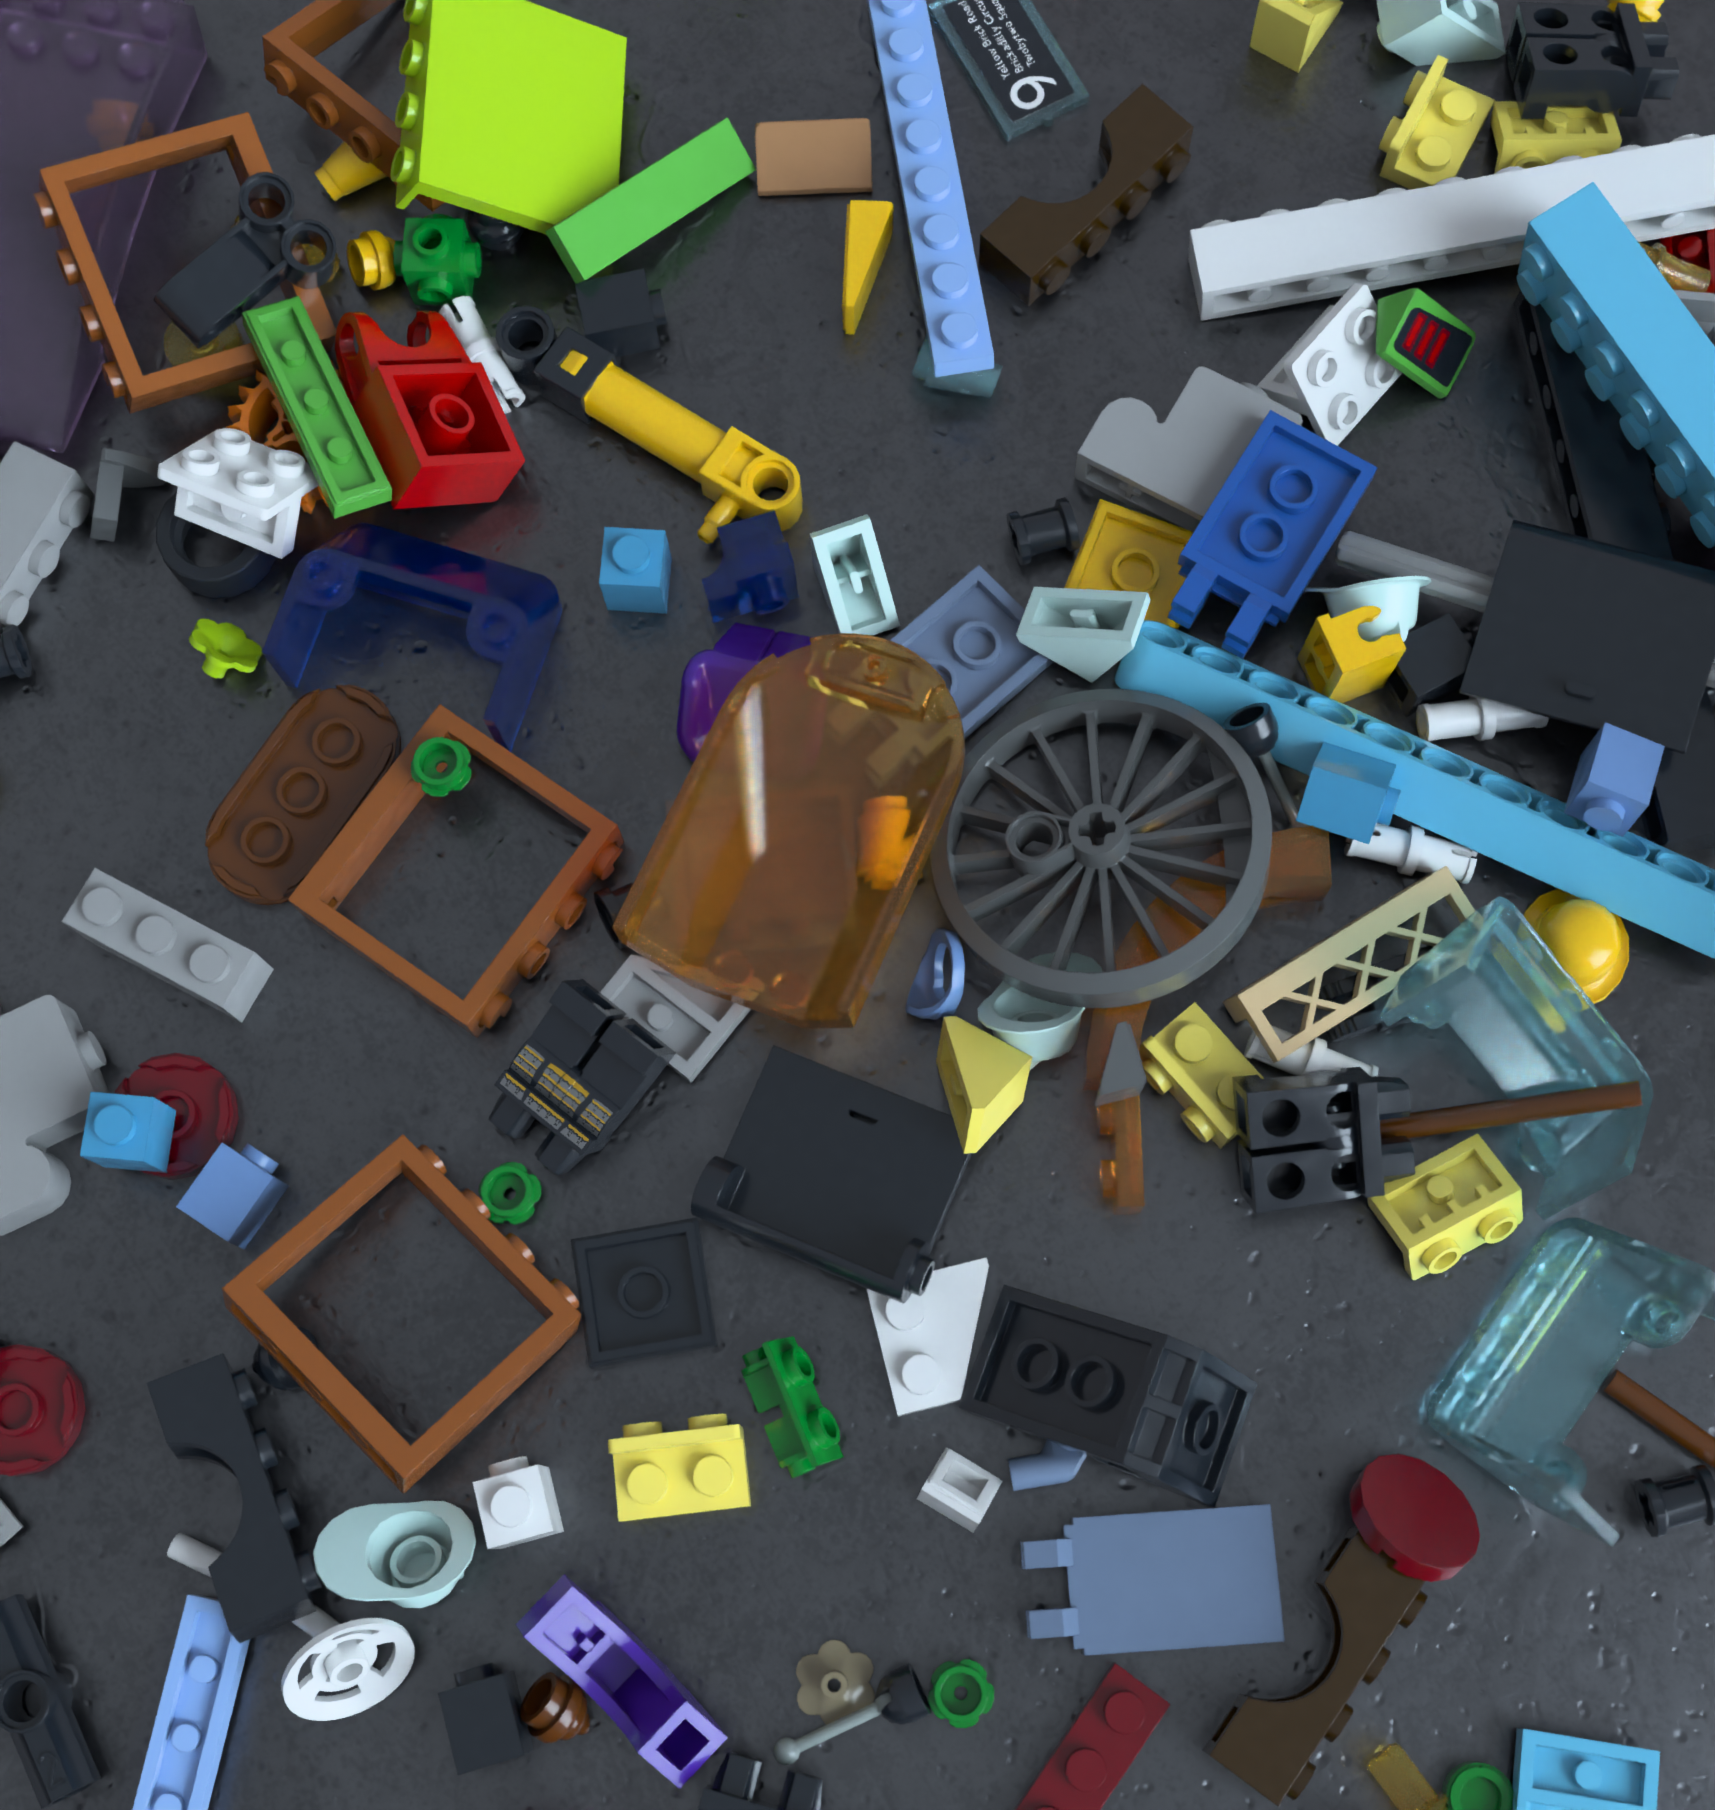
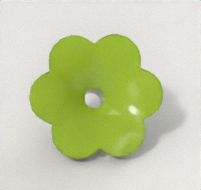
(224, 648)

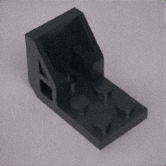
(1111, 1392)

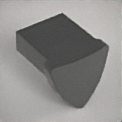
(115, 472)

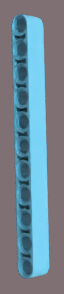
(1441, 788)

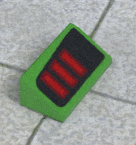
(1422, 339)

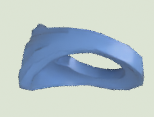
(927, 994)

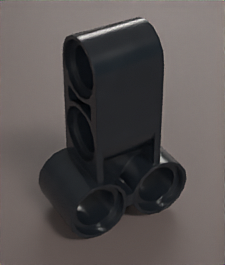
(246, 264)

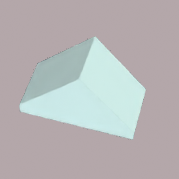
(853, 577)
(1083, 627)

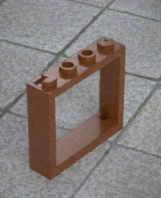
(327, 99)
(80, 267)
(382, 816)
(324, 1382)

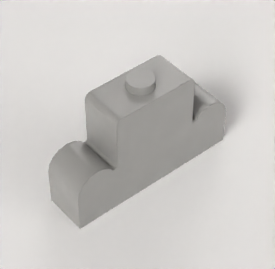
(1178, 464)
(44, 1099)

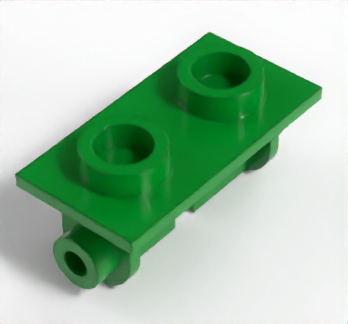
(784, 1377)

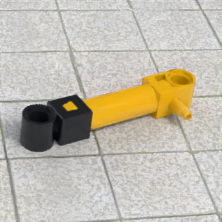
(591, 385)

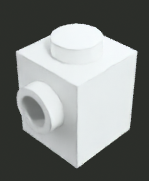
(517, 1503)

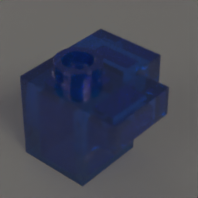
(754, 569)

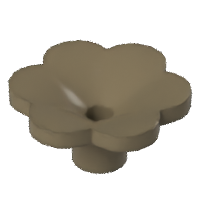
(836, 1662)

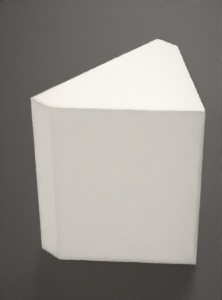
(959, 1489)

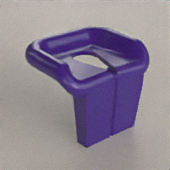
(715, 673)

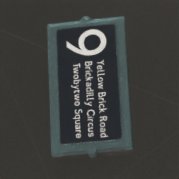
(1010, 61)

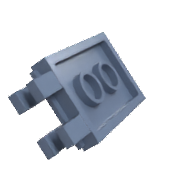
(975, 646)
(1162, 1580)

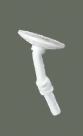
(340, 1653)

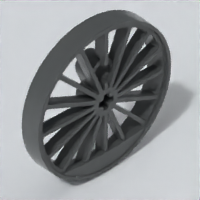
(1128, 846)

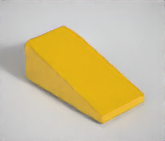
(866, 241)

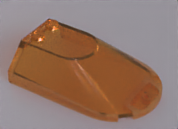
(802, 830)

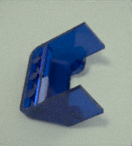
(506, 607)

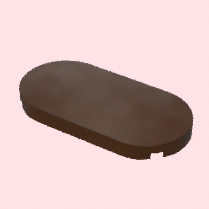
(300, 792)

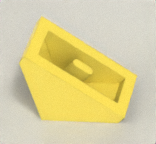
(1291, 28)
(980, 1079)

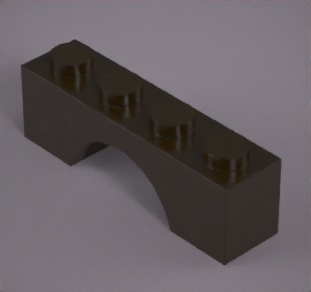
(1039, 241)
(1274, 1738)

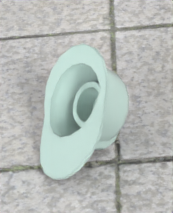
(1394, 596)
(1033, 1024)
(396, 1552)

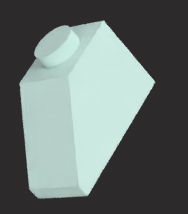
(1441, 27)

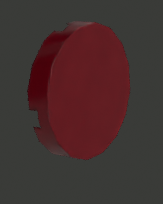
(203, 1104)
(38, 1409)
(1414, 1517)

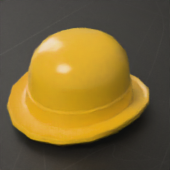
(1584, 940)

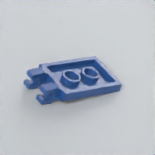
(1269, 528)

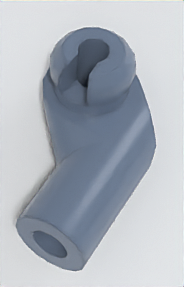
(1051, 1466)

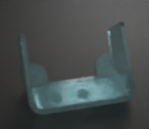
(1533, 1038)
(1551, 1350)

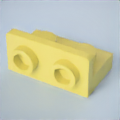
(1435, 131)
(1560, 134)
(1197, 1068)
(1449, 1207)
(680, 1469)

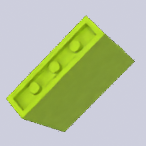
(508, 110)

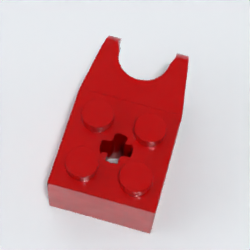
(427, 412)

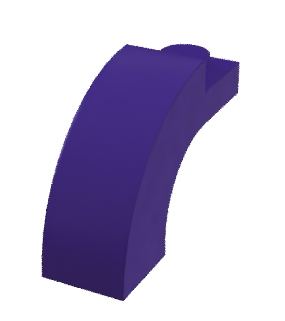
(623, 1679)

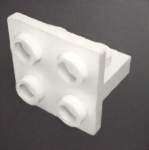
(1334, 368)
(240, 489)

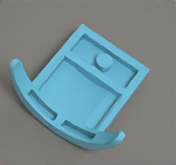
(1582, 1774)

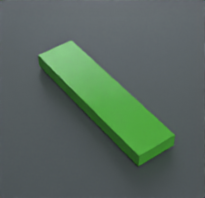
(650, 201)
(317, 407)

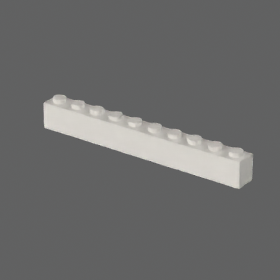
(1440, 227)

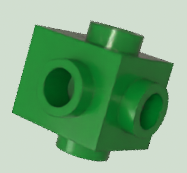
(437, 259)

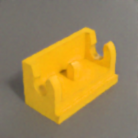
(1342, 662)

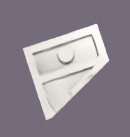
(930, 1336)

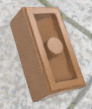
(813, 156)

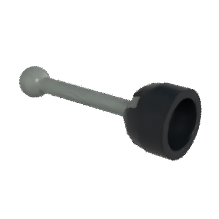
(1257, 733)
(898, 1700)

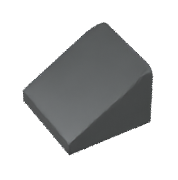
(1123, 1068)

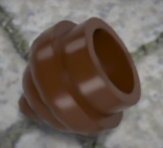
(555, 1709)

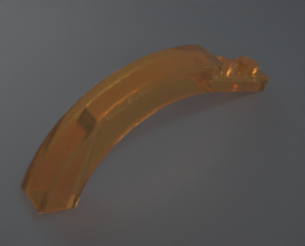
(1296, 874)

